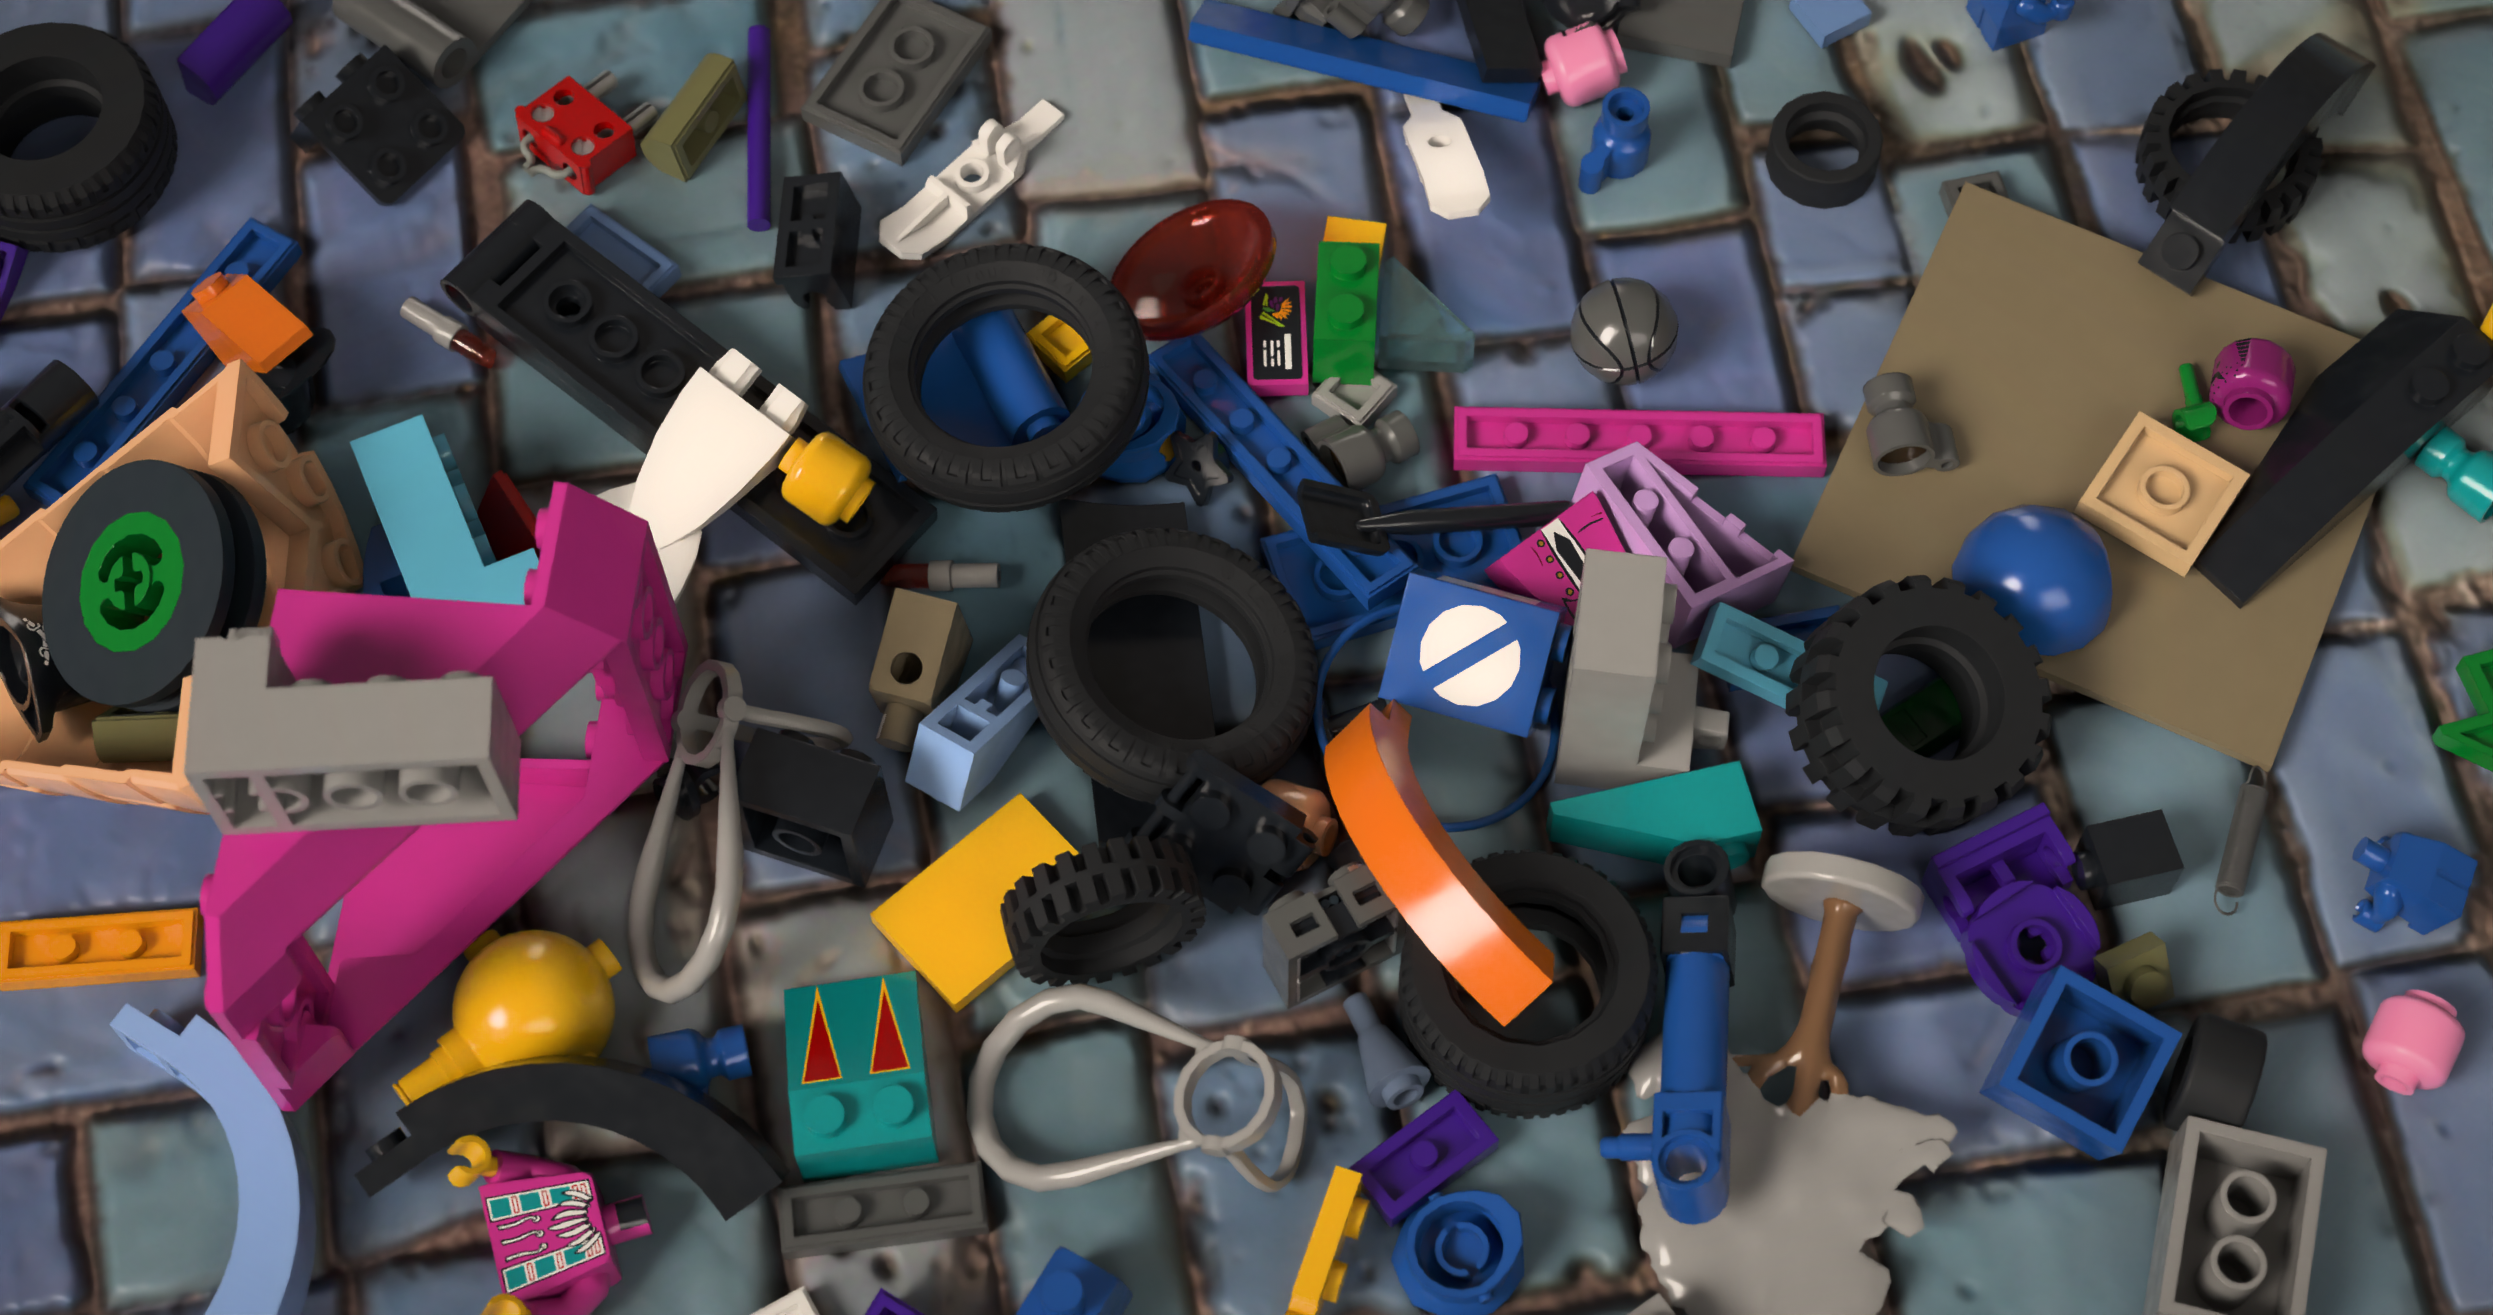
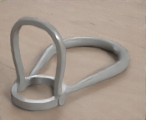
(729, 833)
(1093, 1168)

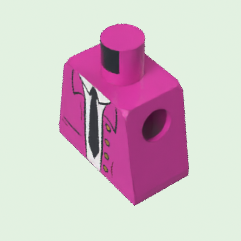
(1552, 559)

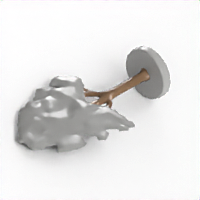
(1809, 1172)

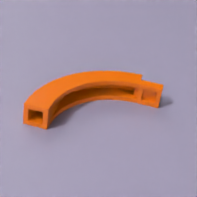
(1426, 871)

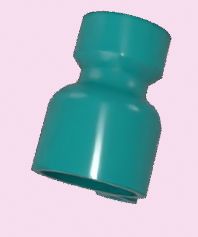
(2466, 472)

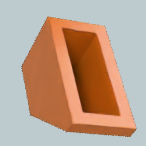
(244, 322)

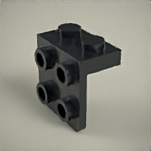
(379, 125)

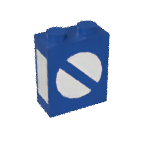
(1475, 653)

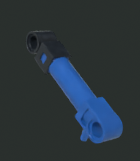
(1691, 1108)

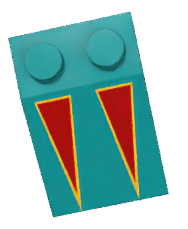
(858, 1077)

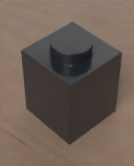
(2127, 860)

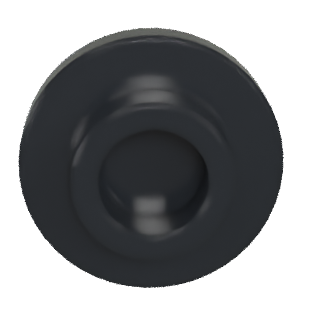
(695, 788)

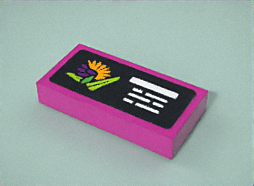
(1277, 340)

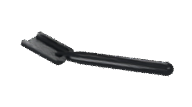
(1354, 521)

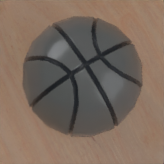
(1624, 331)

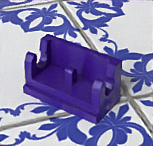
(2011, 851)

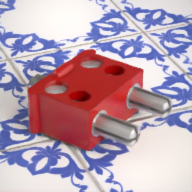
(579, 133)

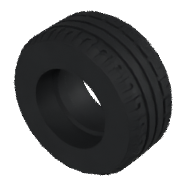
(113, 171)

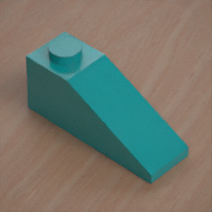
(1661, 813)

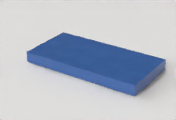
(1462, 555)

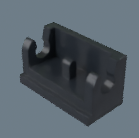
(818, 239)

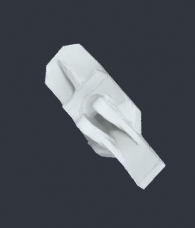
(1445, 160)
(952, 203)

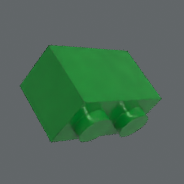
(1345, 312)

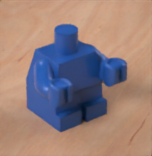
(2015, 21)
(2412, 879)

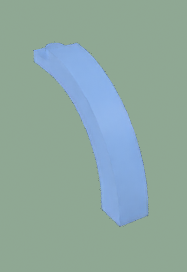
(275, 1189)

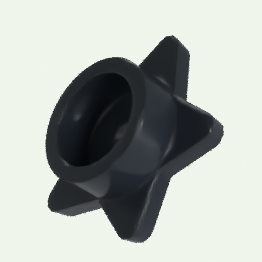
(1213, 463)

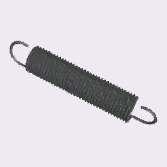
(2241, 841)

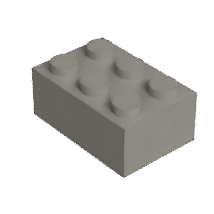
(2235, 1223)

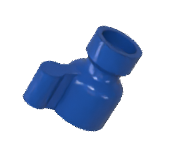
(1618, 140)
(700, 1059)

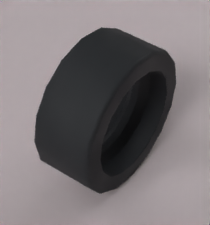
(1830, 113)

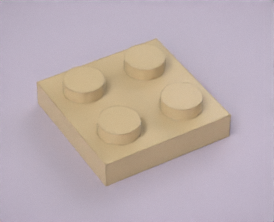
(2161, 493)

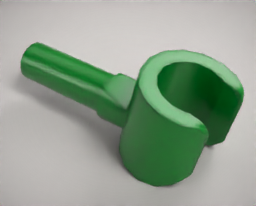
(2198, 415)

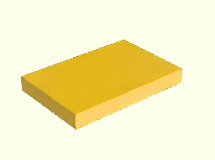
(950, 912)

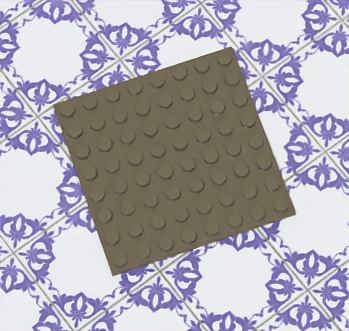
(2039, 362)

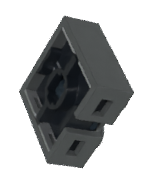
(1330, 935)

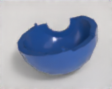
(2043, 571)

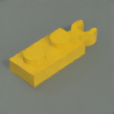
(1340, 1217)

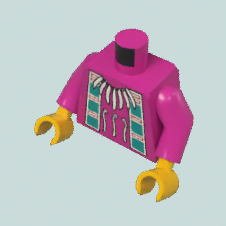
(548, 1230)

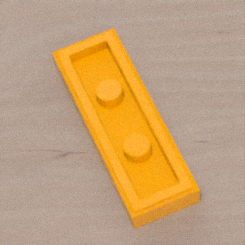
(101, 949)

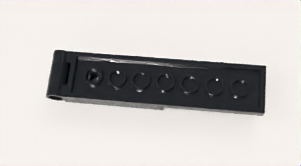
(628, 363)

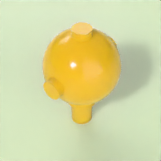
(521, 1001)

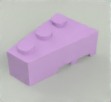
(1705, 552)

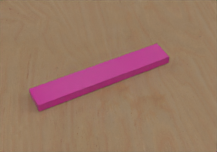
(1685, 440)

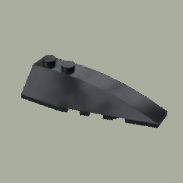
(2347, 441)

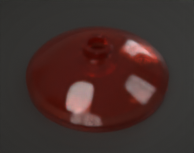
(1196, 268)

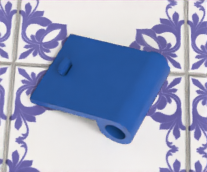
(981, 385)

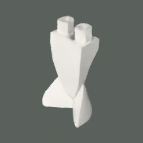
(707, 459)

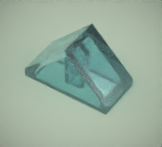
(1419, 328)

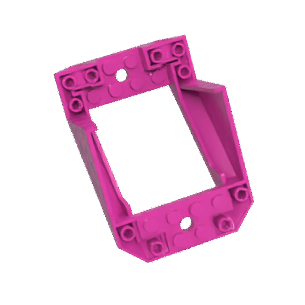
(435, 888)

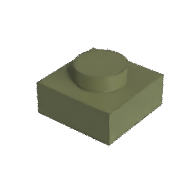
(2137, 971)

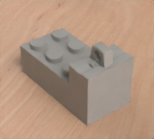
(1625, 692)
(342, 755)

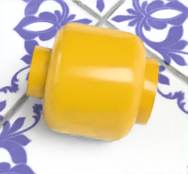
(826, 478)

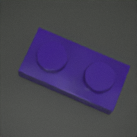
(1424, 1157)

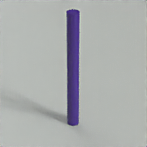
(759, 128)

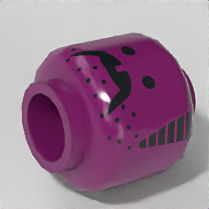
(2252, 383)

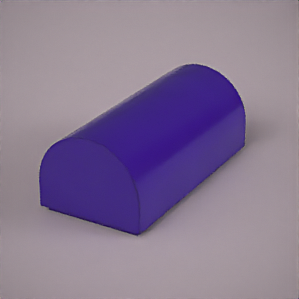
(231, 46)

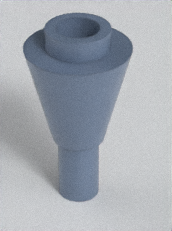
(1390, 1068)

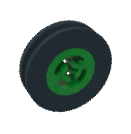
(109, 578)

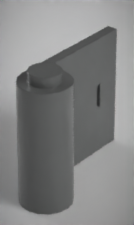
(432, 36)

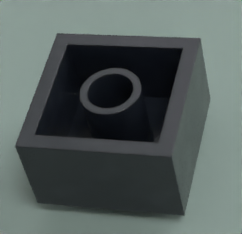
(813, 805)

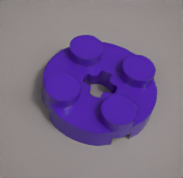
(2037, 910)

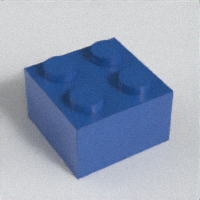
(2080, 1063)

